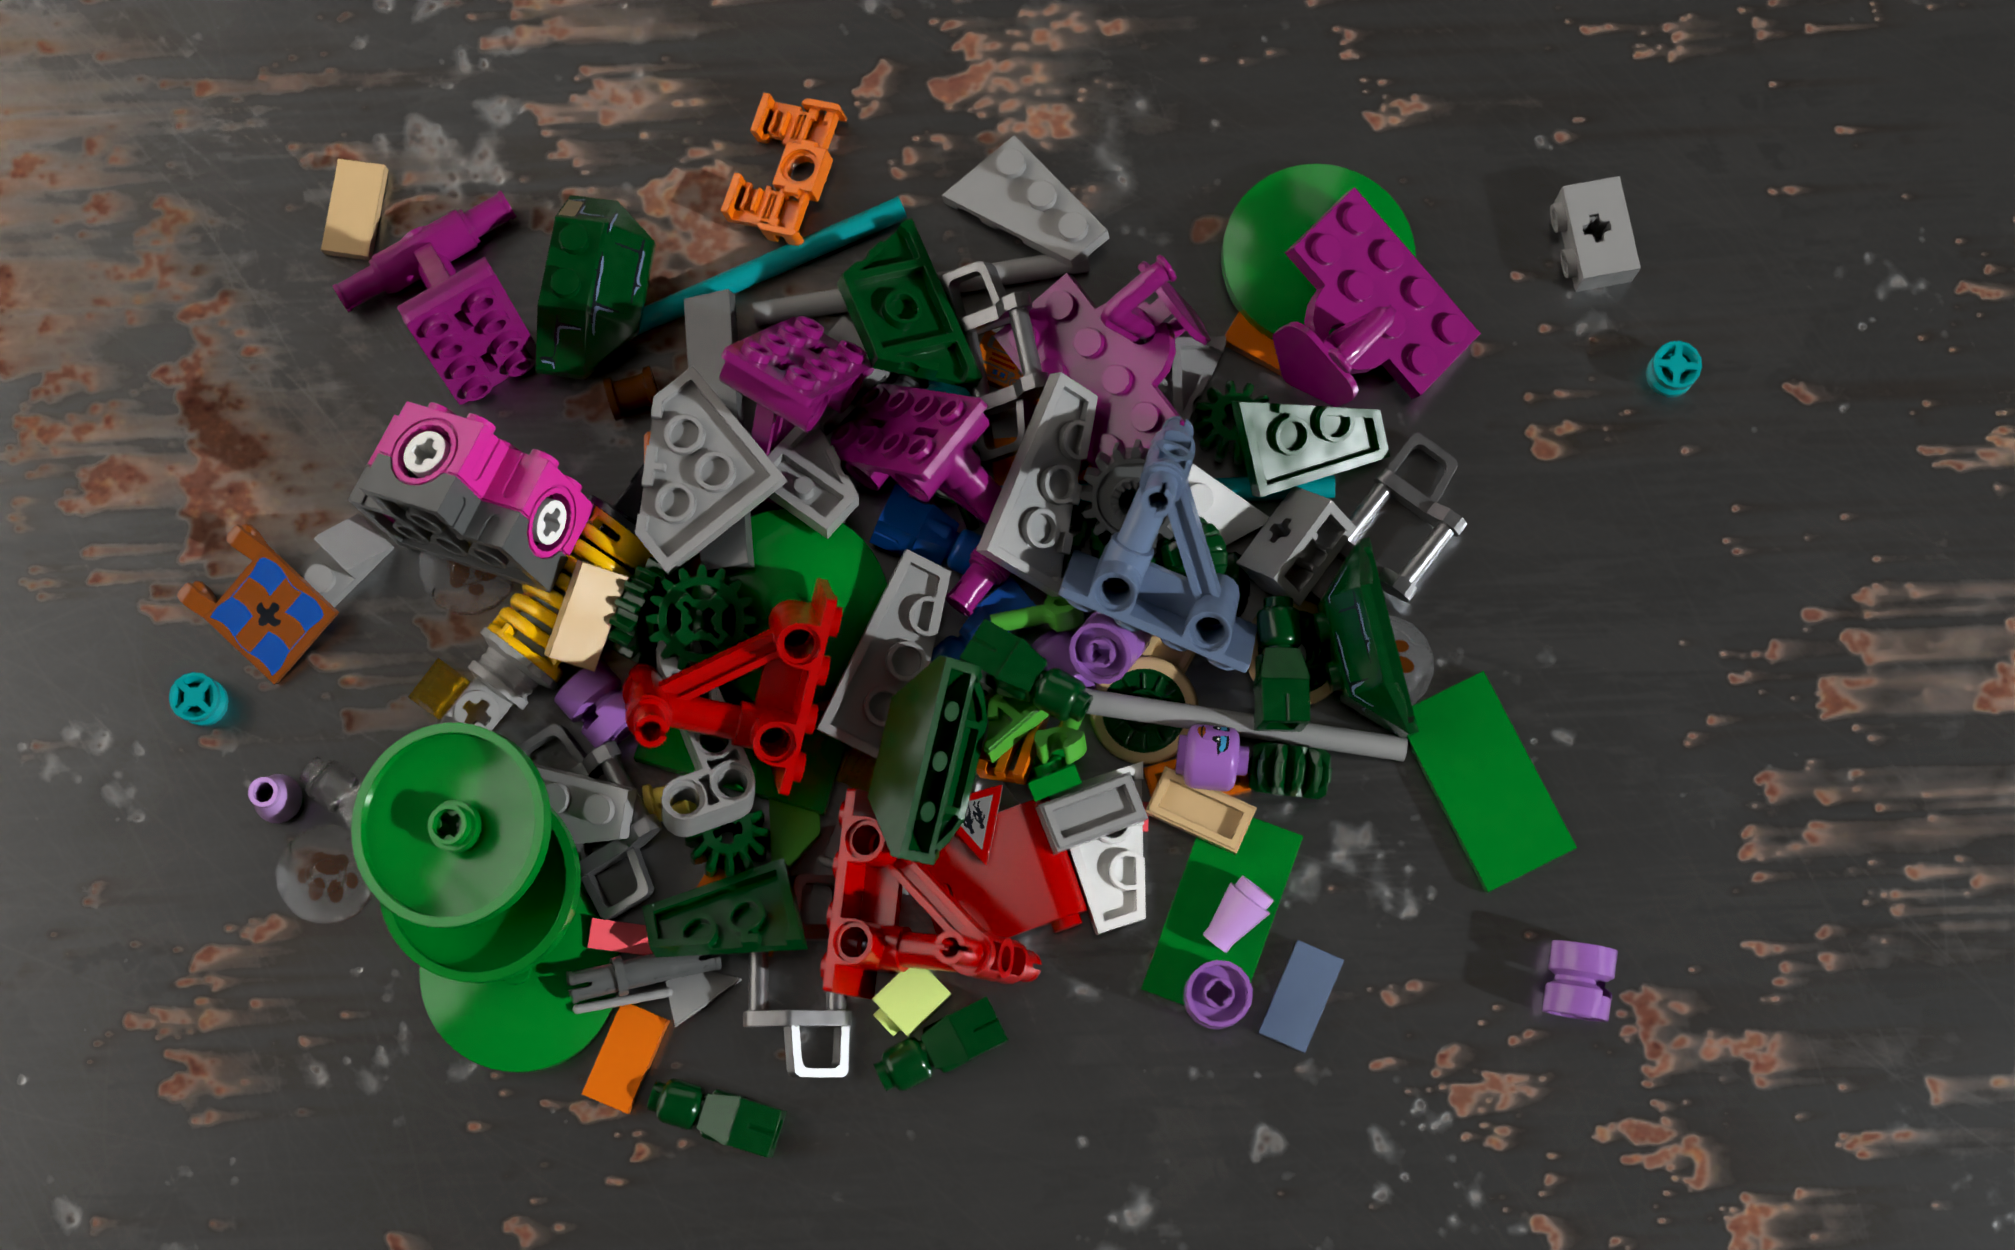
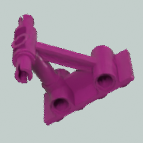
(463, 316)
(793, 377)
(926, 447)

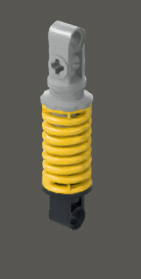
(521, 633)

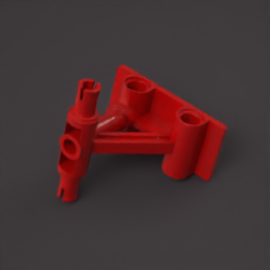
(782, 699)
(867, 912)

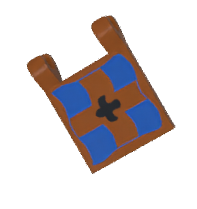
(266, 611)

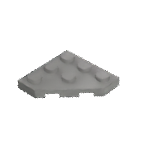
(697, 472)

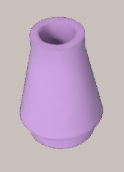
(284, 801)
(1238, 912)

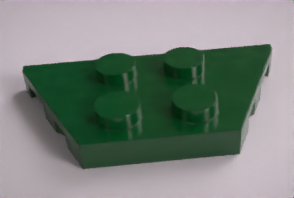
(906, 313)

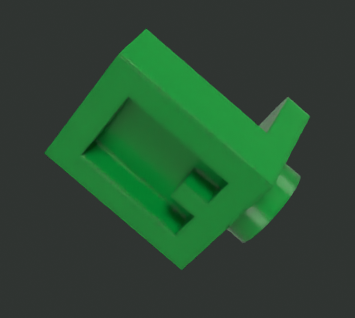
(1052, 776)

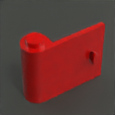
(1023, 879)

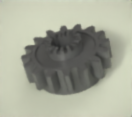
(1108, 485)

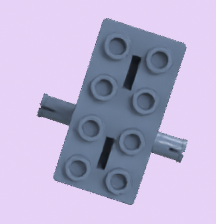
(1140, 595)

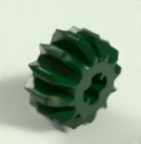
(1214, 419)
(1289, 770)
(746, 845)

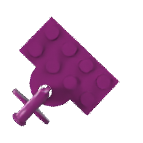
(1378, 303)
(1114, 350)

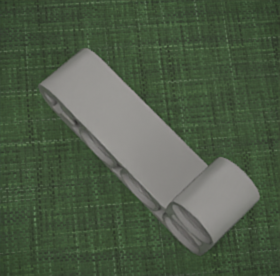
(711, 772)

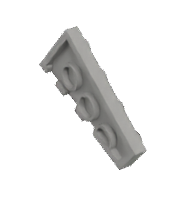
(1038, 496)
(889, 653)

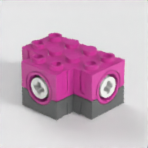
(472, 497)

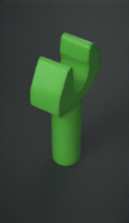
(1054, 611)
(1064, 737)

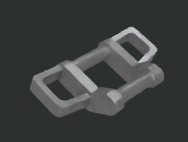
(1006, 309)
(1445, 520)
(643, 828)
(834, 1015)

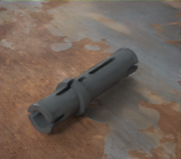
(635, 972)

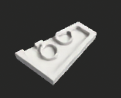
(1112, 866)

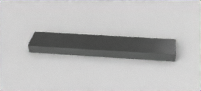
(709, 329)

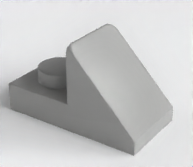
(345, 558)

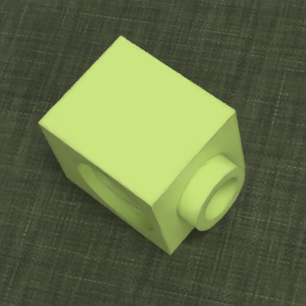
(910, 1000)

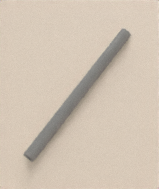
(831, 301)
(1185, 715)

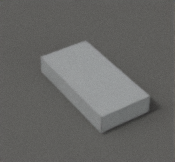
(1091, 813)

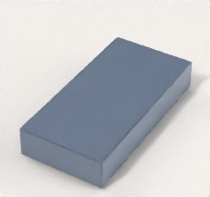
(1300, 996)

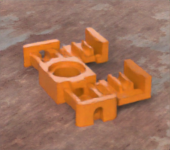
(805, 140)

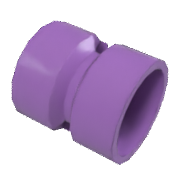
(1105, 650)
(597, 703)
(1580, 980)
(1217, 994)

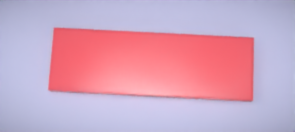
(618, 937)

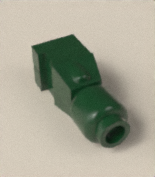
(1281, 670)
(1021, 673)
(943, 1045)
(718, 1116)

